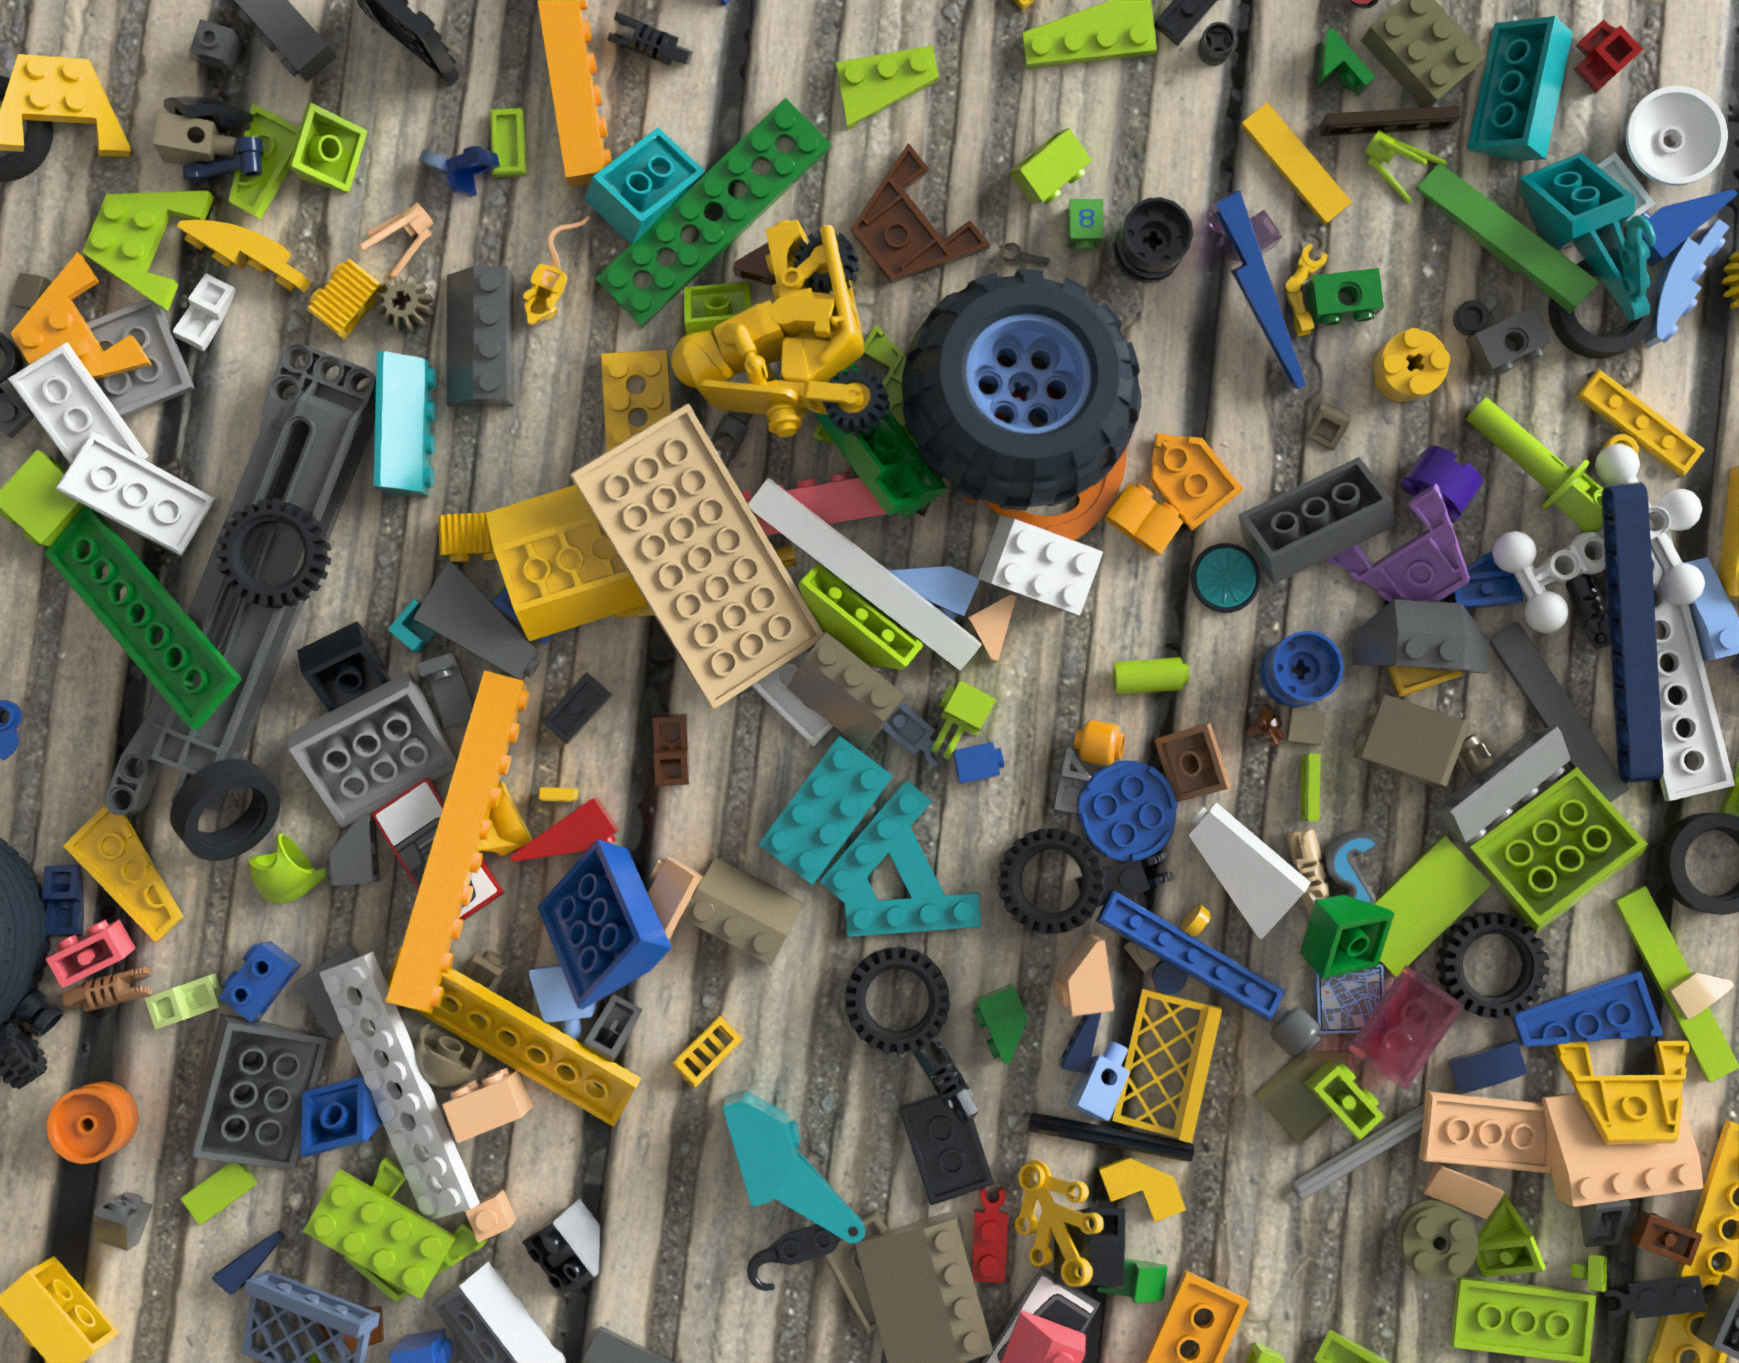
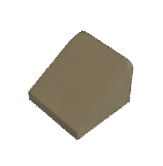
(28, 290)
(1327, 425)

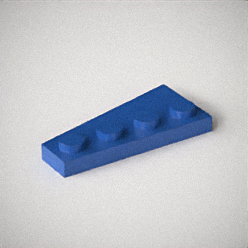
(1593, 1013)

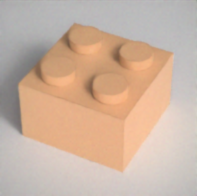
(487, 1105)

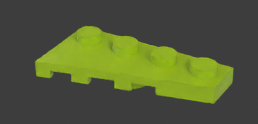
(1094, 34)

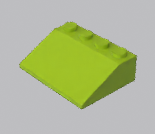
(1558, 849)

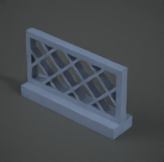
(308, 1305)

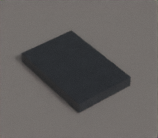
(945, 1150)

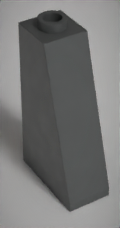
(472, 622)

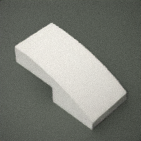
(206, 312)

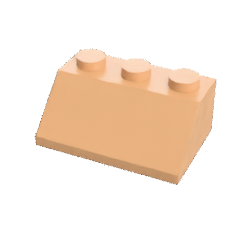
(672, 892)
(1085, 979)

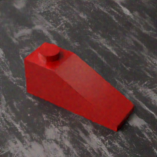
(572, 834)

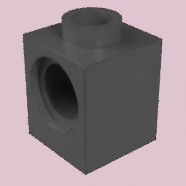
(216, 46)

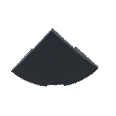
(220, 111)

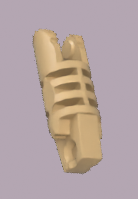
(1306, 856)

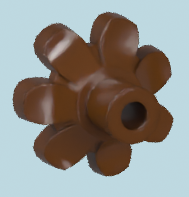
(1267, 725)

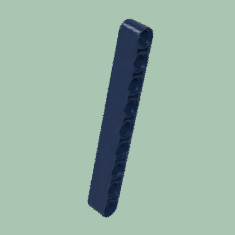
(1632, 632)

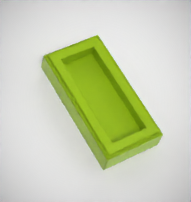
(509, 141)
(1310, 787)
(218, 1191)

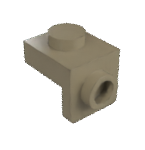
(487, 969)

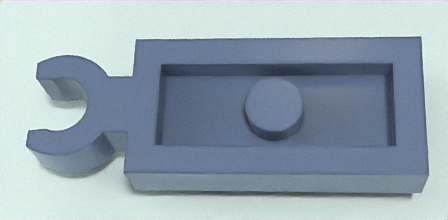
(912, 733)

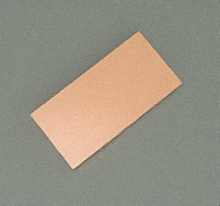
(1484, 1132)

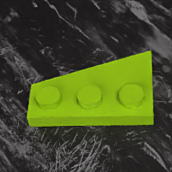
(883, 79)

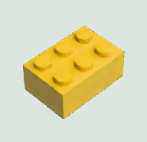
(56, 1314)

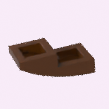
(670, 749)

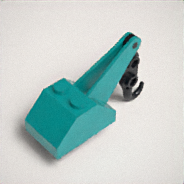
(777, 1170)

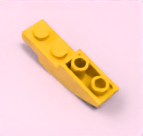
(244, 247)

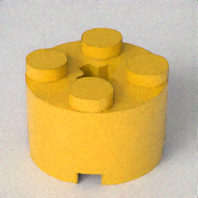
(1428, 360)

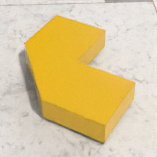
(1131, 1176)

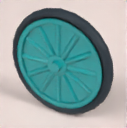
(1225, 578)

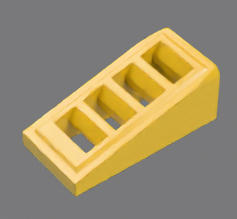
(679, 1065)

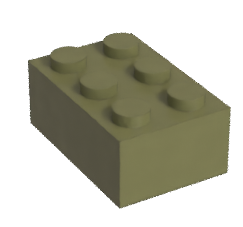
(1423, 49)

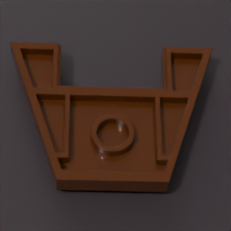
(899, 233)

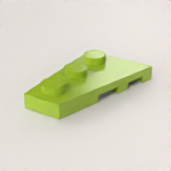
(279, 138)

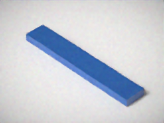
(1190, 955)

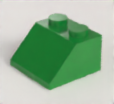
(1345, 935)

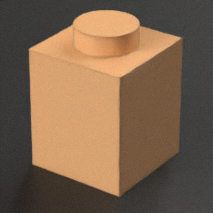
(491, 1215)

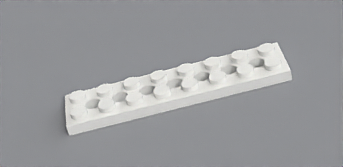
(1695, 707)
(391, 1104)

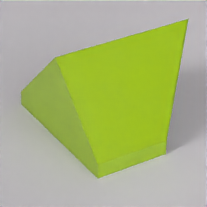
(1507, 1244)

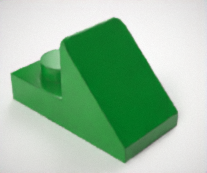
(1339, 58)
(1141, 1281)

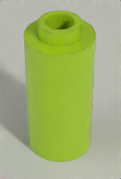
(1149, 675)

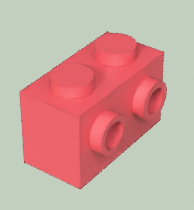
(96, 950)

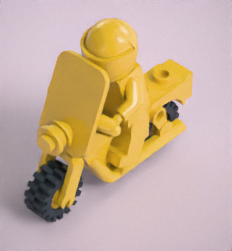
(805, 329)

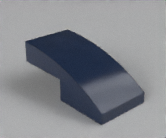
(64, 900)
(1488, 1067)

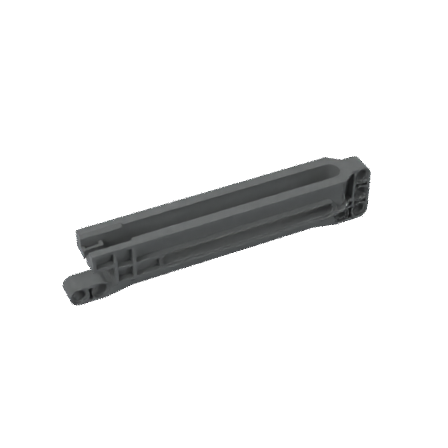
(337, 431)

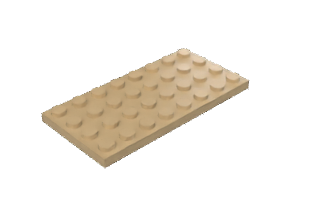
(698, 555)

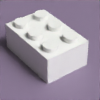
(1040, 564)

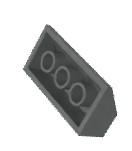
(480, 337)

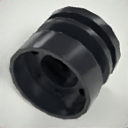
(1167, 229)

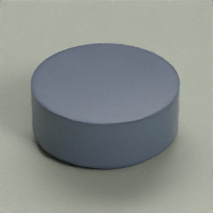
(433, 161)

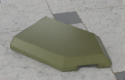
(1290, 1099)

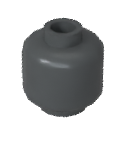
(1295, 1031)

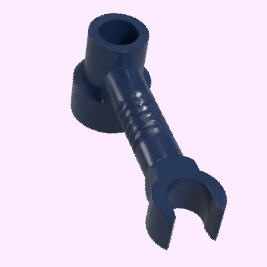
(247, 159)

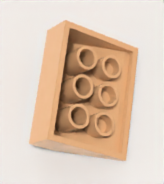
(1595, 1173)

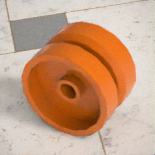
(92, 1122)

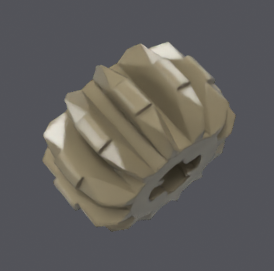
(394, 300)

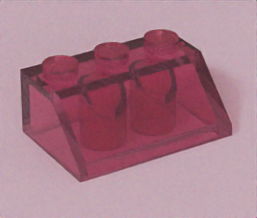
(1405, 1027)

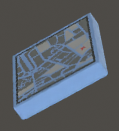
(1347, 999)

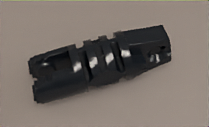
(650, 42)
(1590, 609)
(947, 1081)

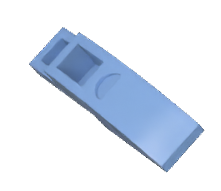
(1677, 280)

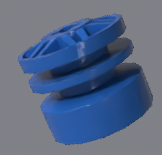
(1311, 654)

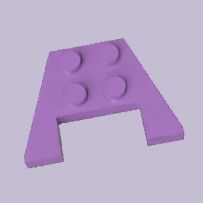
(1422, 568)

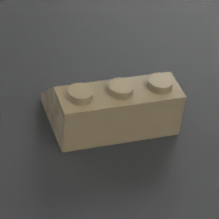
(845, 691)
(742, 910)

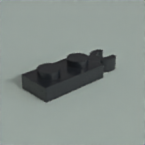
(1660, 1297)

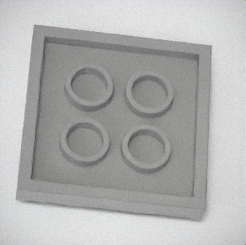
(149, 385)

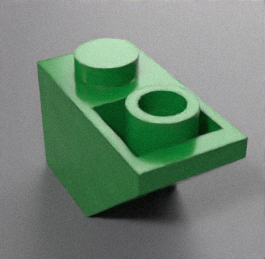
(1005, 1020)

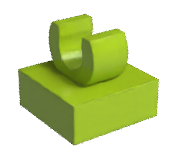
(1594, 1272)

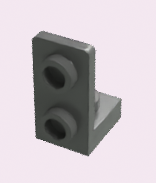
(448, 688)

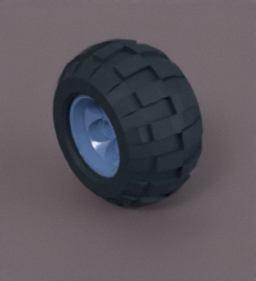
(1023, 321)

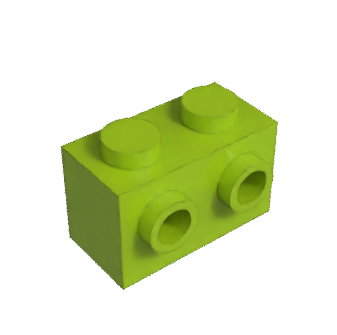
(1050, 167)
(1344, 1099)

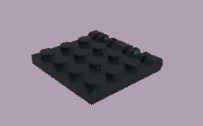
(414, 32)

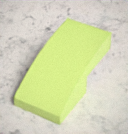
(185, 1001)

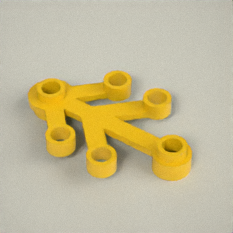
(1053, 1219)

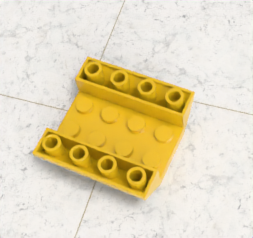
(559, 564)

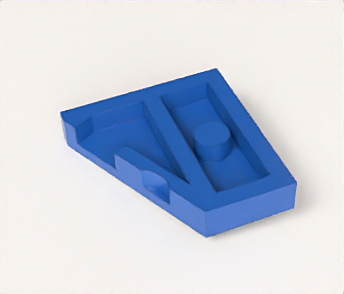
(1488, 586)

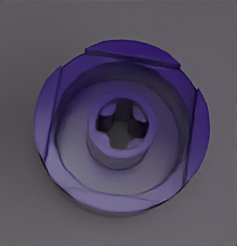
(1456, 482)

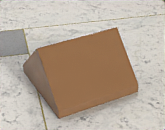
(1192, 762)

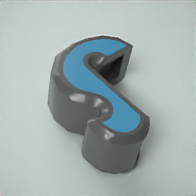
(1341, 867)

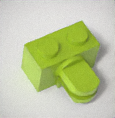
(964, 709)

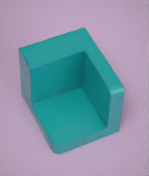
(409, 630)

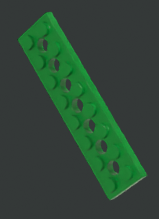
(711, 190)
(161, 612)

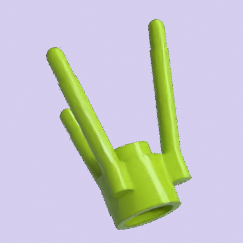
(1384, 147)

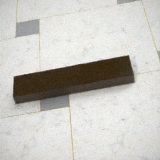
(1389, 121)

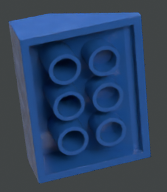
(603, 924)

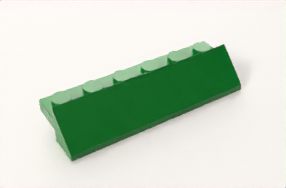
(887, 463)

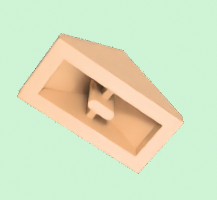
(992, 624)

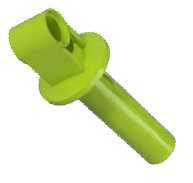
(1567, 487)

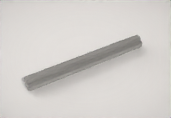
(1359, 1153)

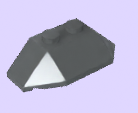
(1422, 638)

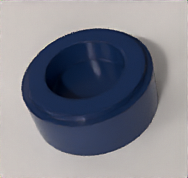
(1168, 978)

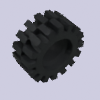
(19, 1056)

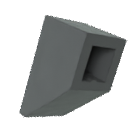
(121, 1220)

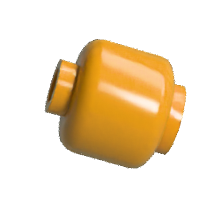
(1100, 743)

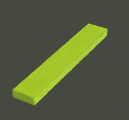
(1667, 968)

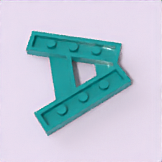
(928, 906)

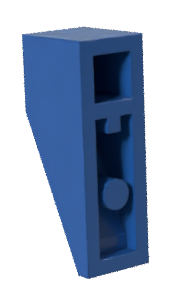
(1678, 221)

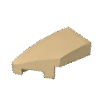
(1697, 993)

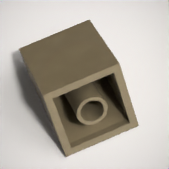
(1410, 740)

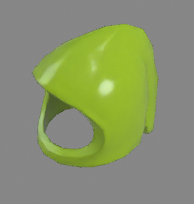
(284, 873)

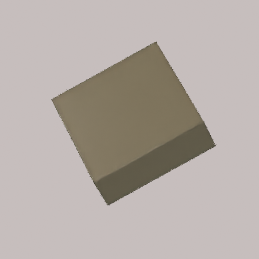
(1305, 726)

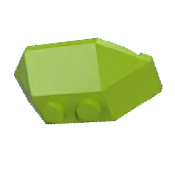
(857, 621)

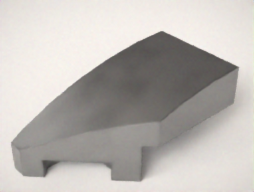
(1070, 783)

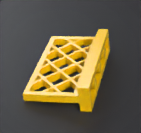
(1196, 1072)

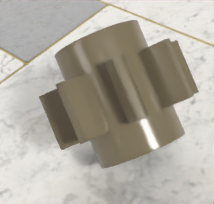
(1475, 754)

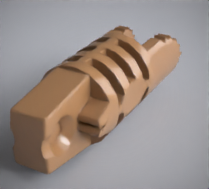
(108, 990)

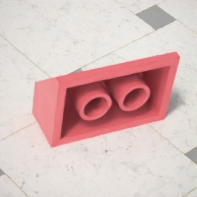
(1043, 1342)

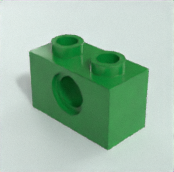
(1362, 287)

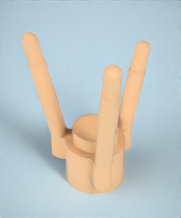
(414, 221)

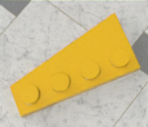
(121, 865)

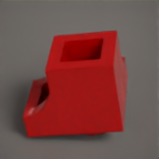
(1606, 54)

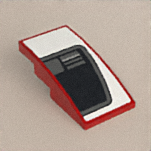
(410, 829)

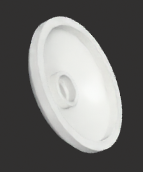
(1690, 124)

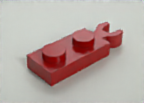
(989, 1239)

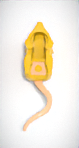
(547, 283)

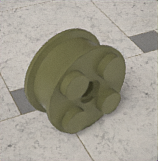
(1448, 1256)

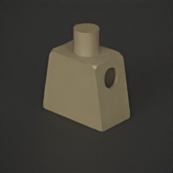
(190, 140)

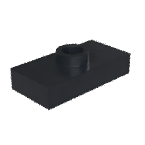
(577, 708)

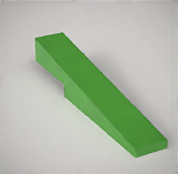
(1507, 238)

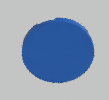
(1127, 810)

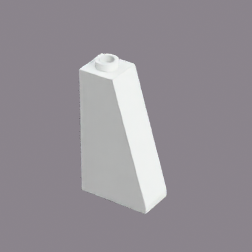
(1247, 868)

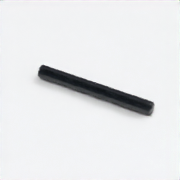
(1111, 1137)

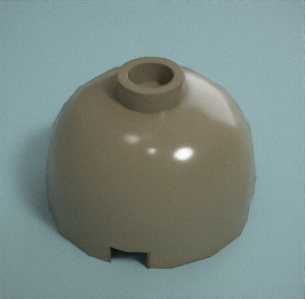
(445, 1058)

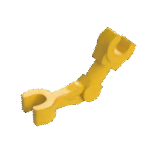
(1305, 267)

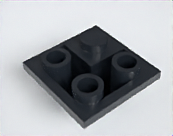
(567, 1247)
(1102, 1250)

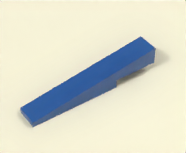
(1256, 284)

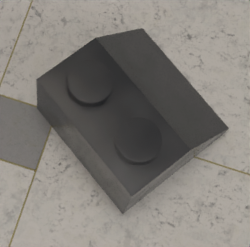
(342, 666)

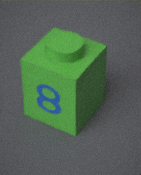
(1085, 224)

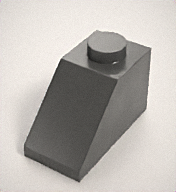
(355, 855)

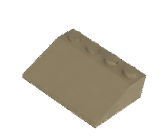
(924, 1293)

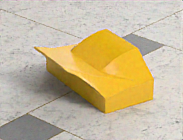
(508, 827)

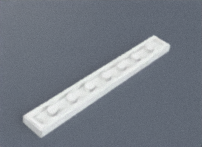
(864, 574)

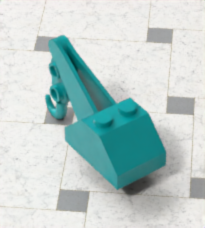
(1584, 208)

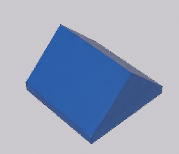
(337, 1116)

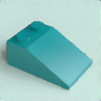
(642, 184)

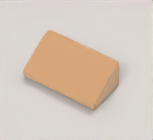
(1462, 1190)

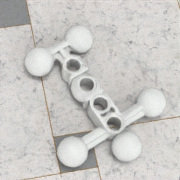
(1548, 610)

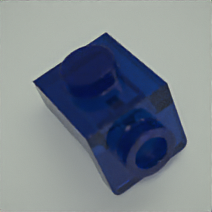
(466, 166)

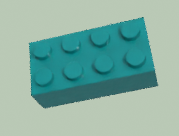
(825, 810)

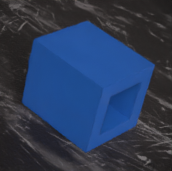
(978, 762)

